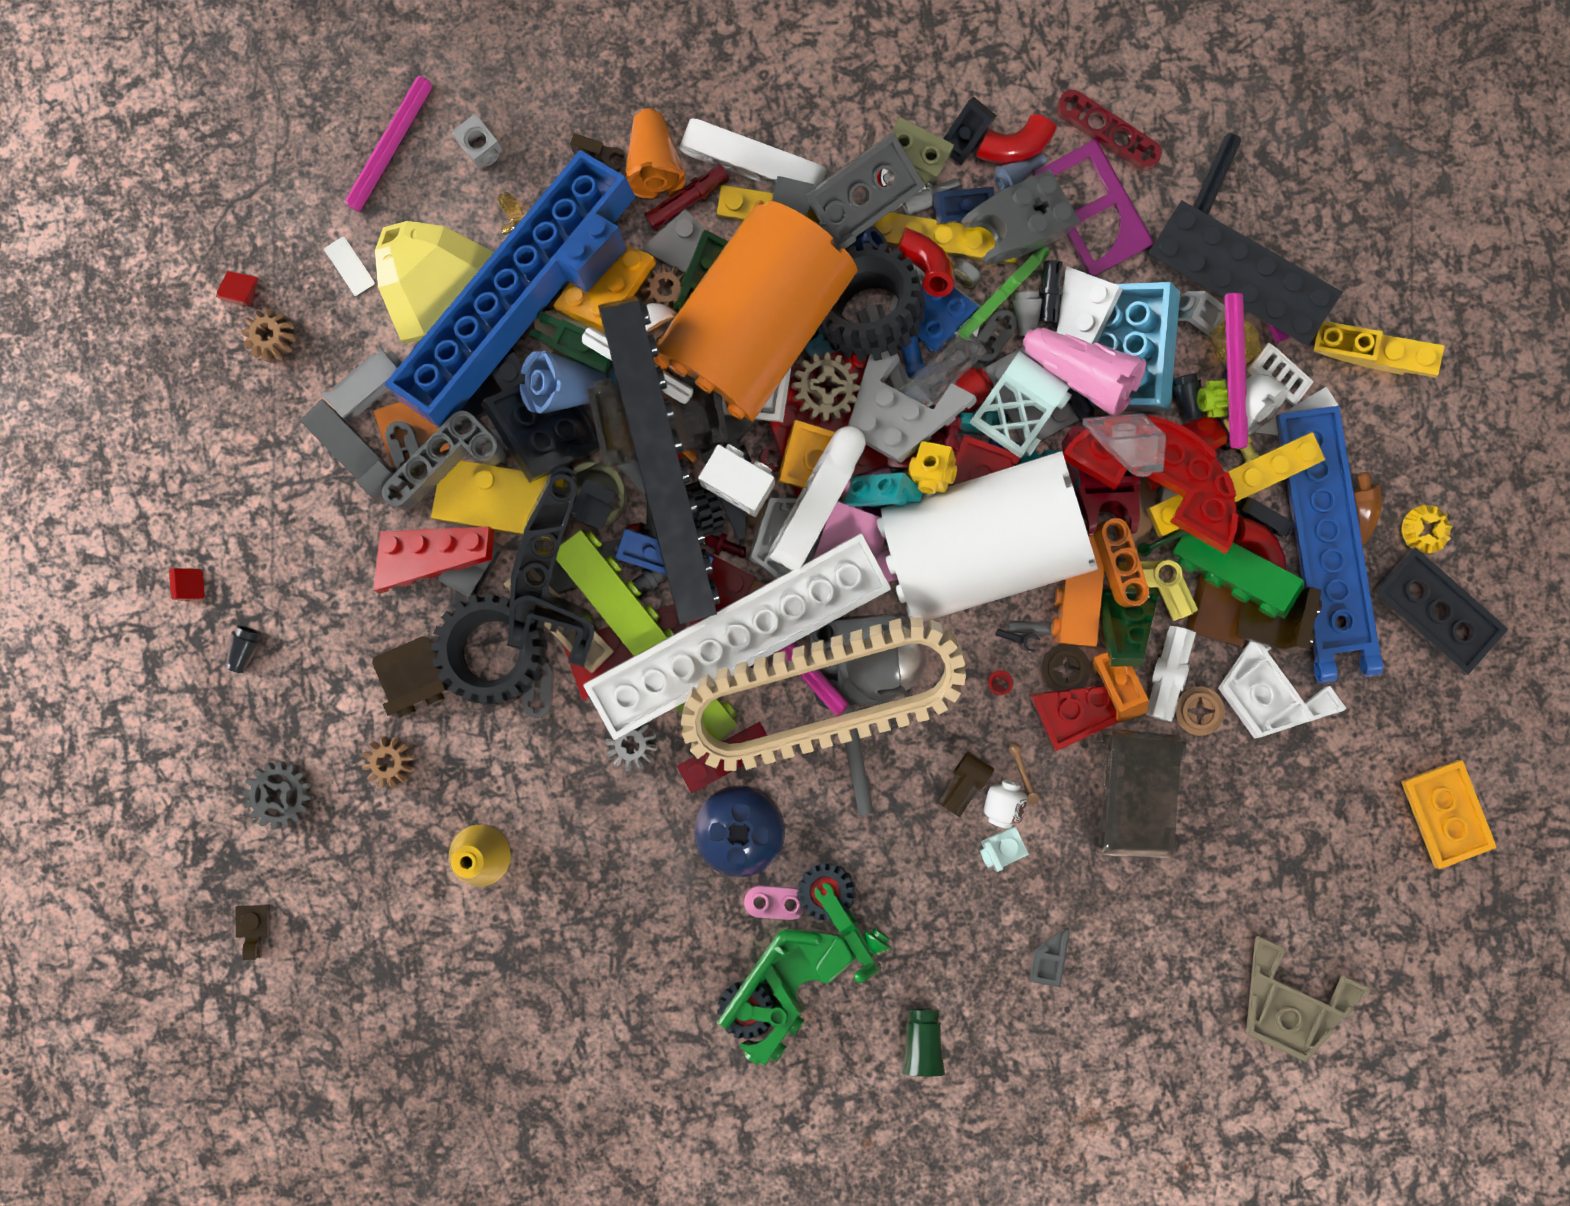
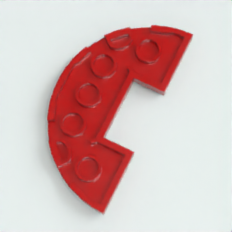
(1188, 470)

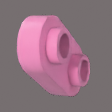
(775, 900)

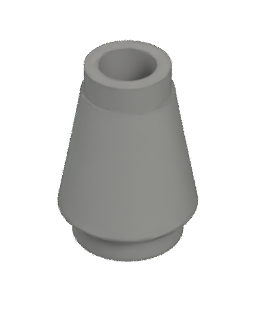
(1027, 310)

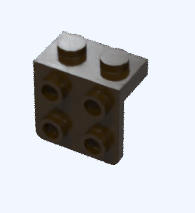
(1288, 634)
(409, 677)

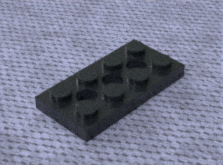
(1459, 605)

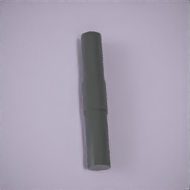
(1040, 628)

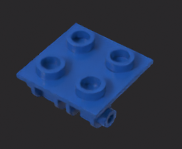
(944, 317)

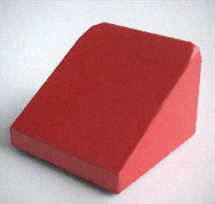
(237, 288)
(186, 584)

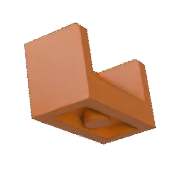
(1122, 688)

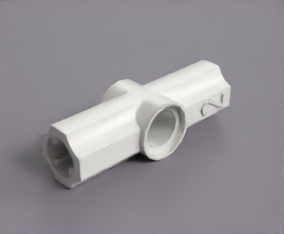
(1170, 673)

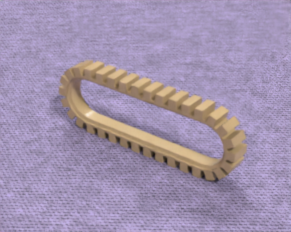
(805, 736)

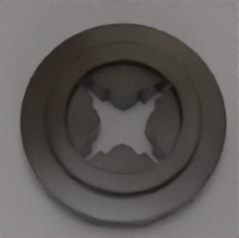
(1075, 658)

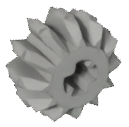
(623, 751)

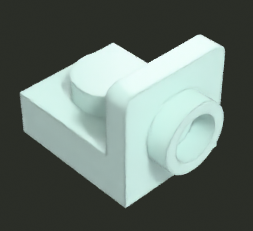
(1003, 849)

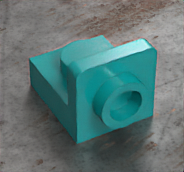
(966, 428)

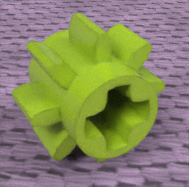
(1214, 398)

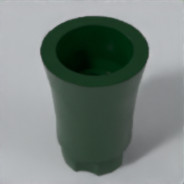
(923, 1044)

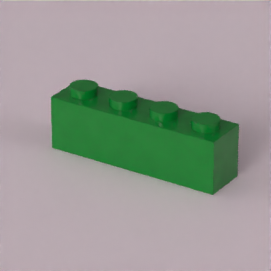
(1243, 573)

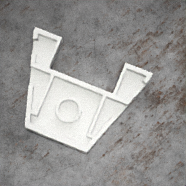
(1266, 697)

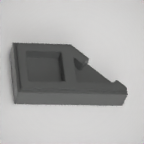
(1049, 960)

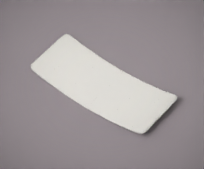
(349, 266)

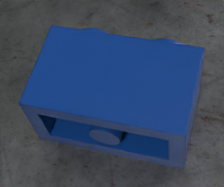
(591, 252)

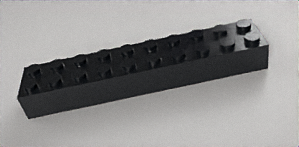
(657, 458)

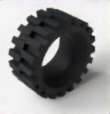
(886, 272)
(452, 661)

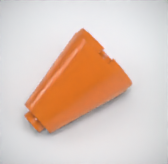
(652, 157)

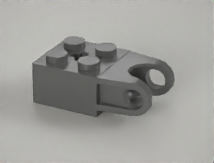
(1024, 217)

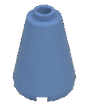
(555, 382)

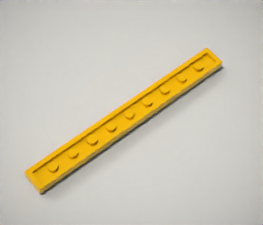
(952, 237)

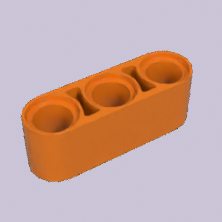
(1133, 573)

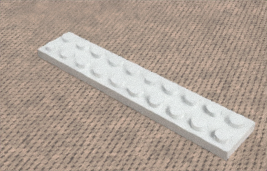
(737, 634)

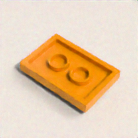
(617, 283)
(1448, 814)

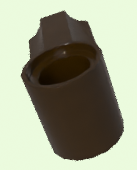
(968, 778)

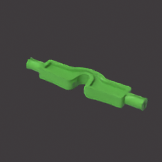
(1003, 292)

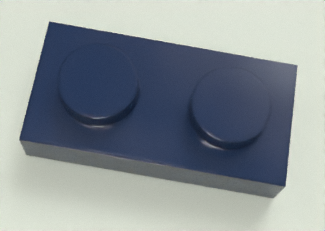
(956, 204)

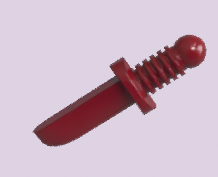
(721, 544)

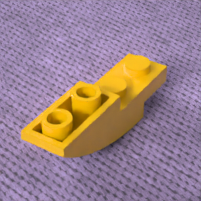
(1378, 351)

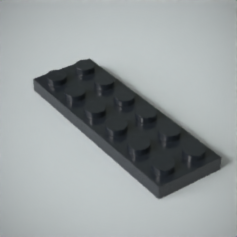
(1234, 263)

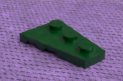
(1127, 627)

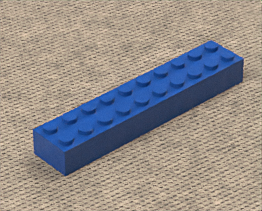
(506, 292)

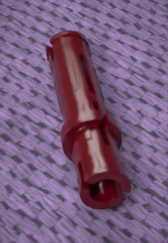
(692, 193)

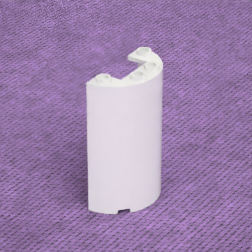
(987, 539)

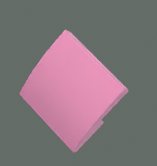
(846, 523)

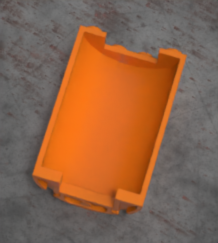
(756, 307)

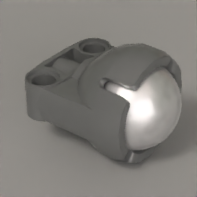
(874, 677)

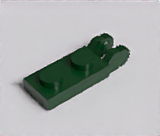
(704, 255)
(569, 343)

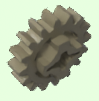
(826, 373)

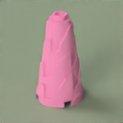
(1088, 368)

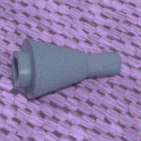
(1013, 173)

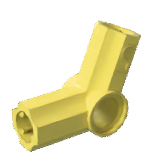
(1174, 592)

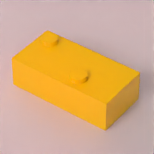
(487, 497)

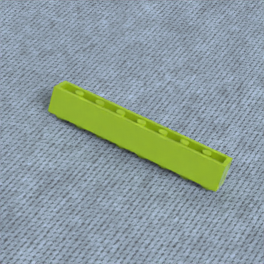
(626, 614)

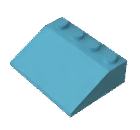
(1146, 326)

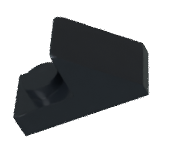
(969, 129)

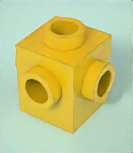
(933, 468)

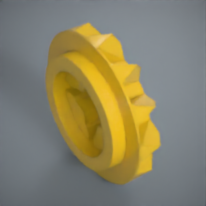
(1413, 526)

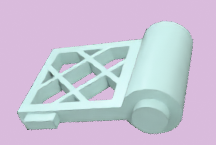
(1037, 388)

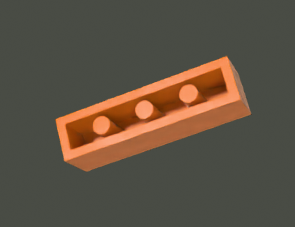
(1079, 606)

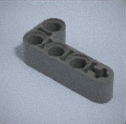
(349, 449)
(440, 466)

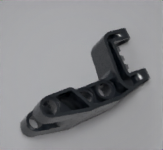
(547, 519)

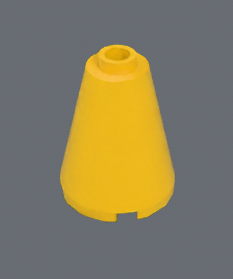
(479, 855)

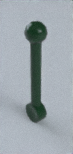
(1145, 549)

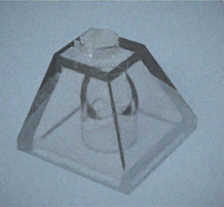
(1131, 440)

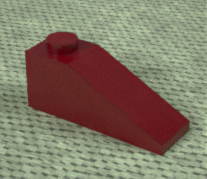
(698, 774)

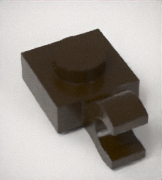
(596, 150)
(252, 923)

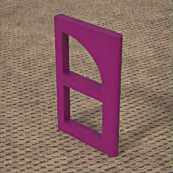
(1132, 233)

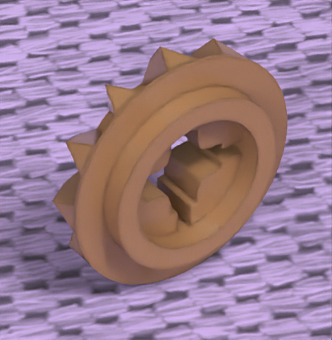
(1208, 722)

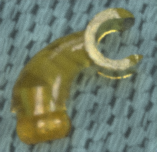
(511, 209)

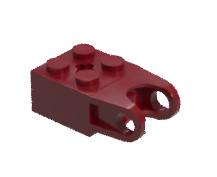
(1097, 497)

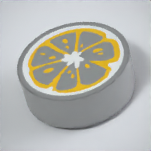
(966, 274)

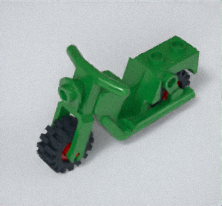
(798, 957)

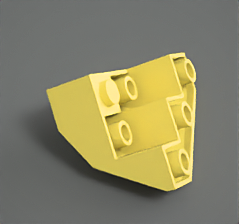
(423, 273)

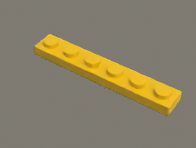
(1251, 476)

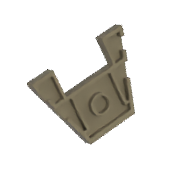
(1289, 1017)

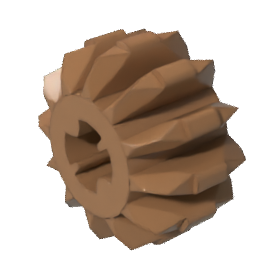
(654, 286)
(263, 325)
(391, 774)

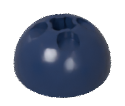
(741, 810)

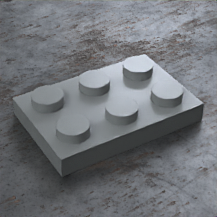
(1056, 422)

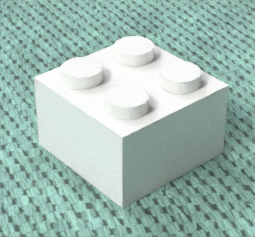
(737, 479)

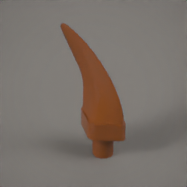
(1368, 505)

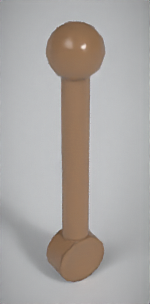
(1015, 750)

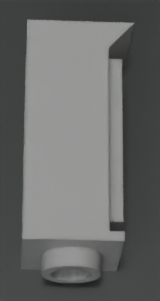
(363, 385)

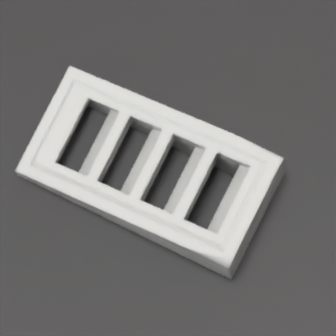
(1287, 366)

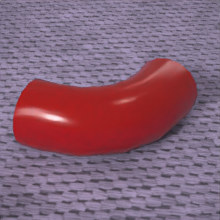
(1019, 146)
(930, 259)
(1260, 541)

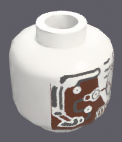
(1005, 804)

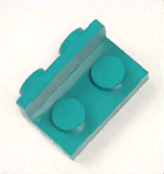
(882, 490)

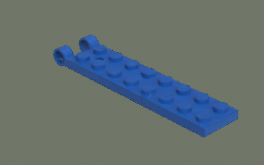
(1331, 544)

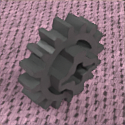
(287, 803)

